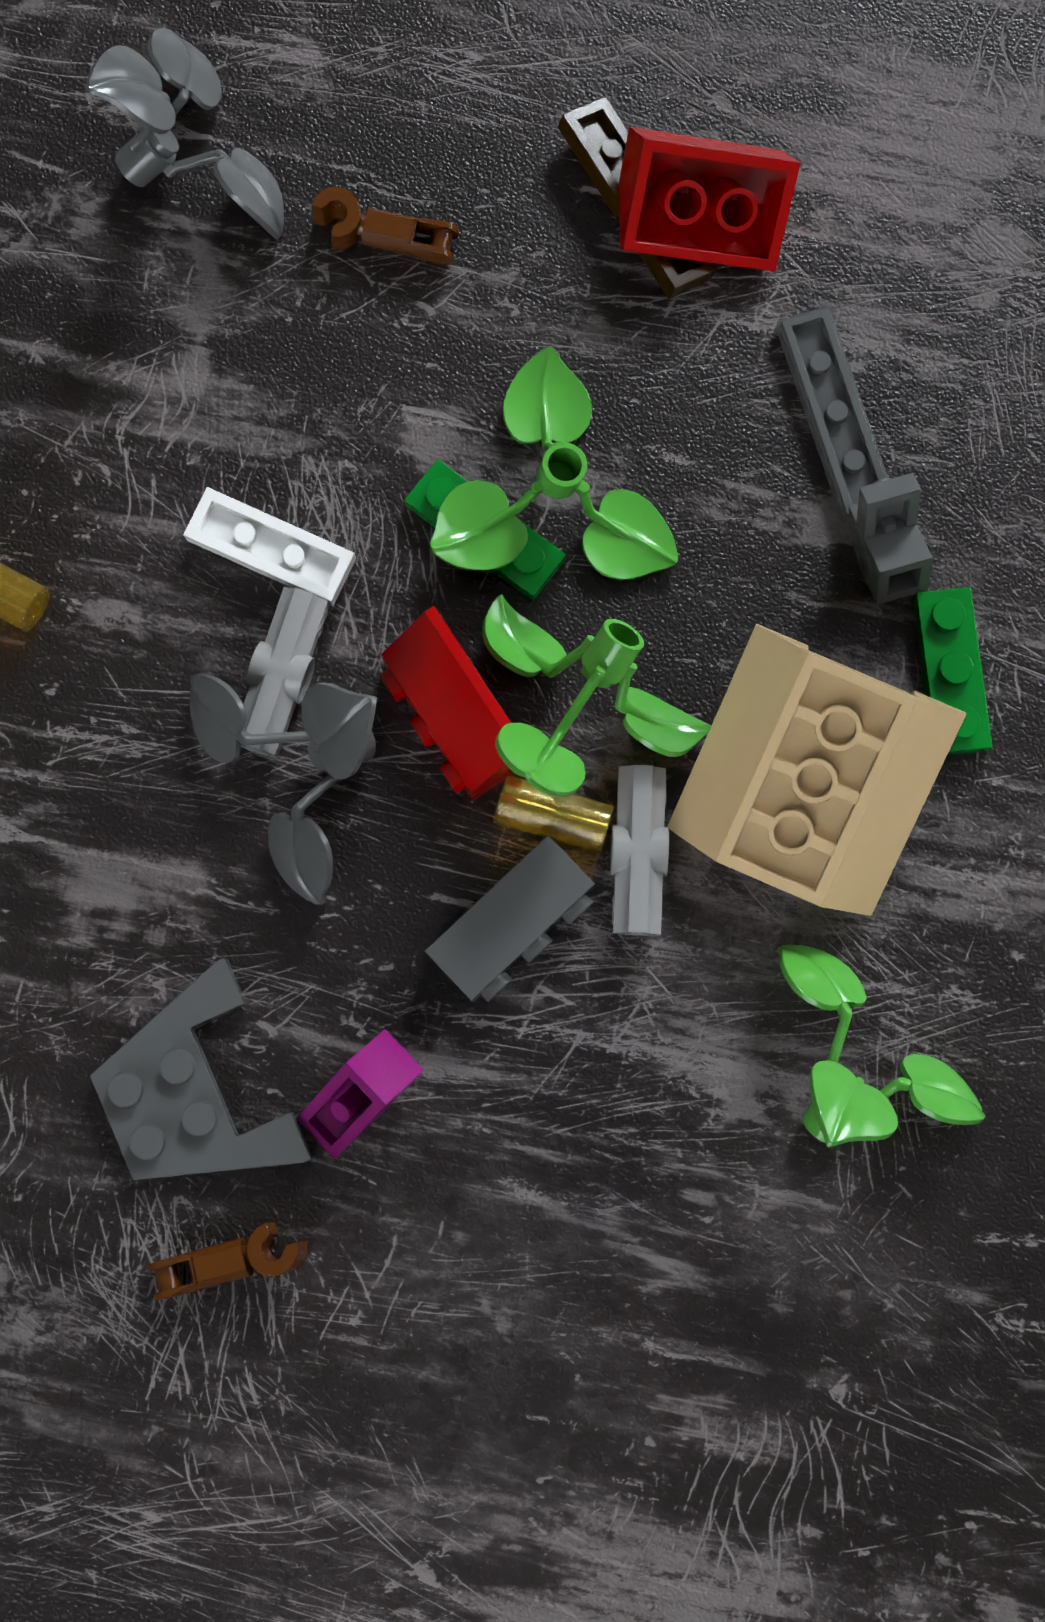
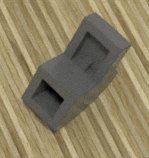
(888, 538)

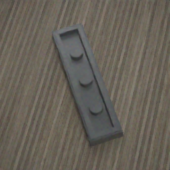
(831, 405)

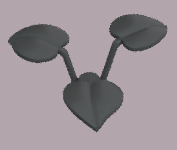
(136, 90)
(340, 741)

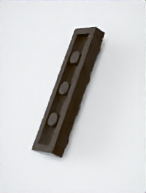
(600, 144)

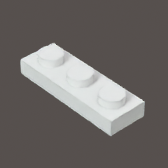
(269, 545)

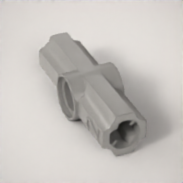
(283, 666)
(639, 850)

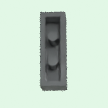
(512, 921)

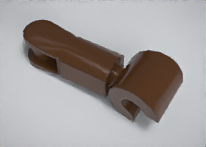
(382, 228)
(228, 1263)

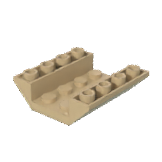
(813, 774)

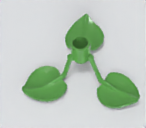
(481, 530)
(605, 661)
(843, 1104)

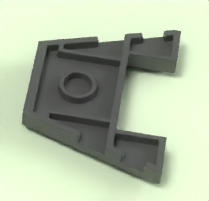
(167, 1099)

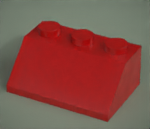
(704, 199)
(449, 703)

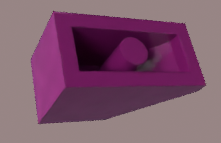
(359, 1093)

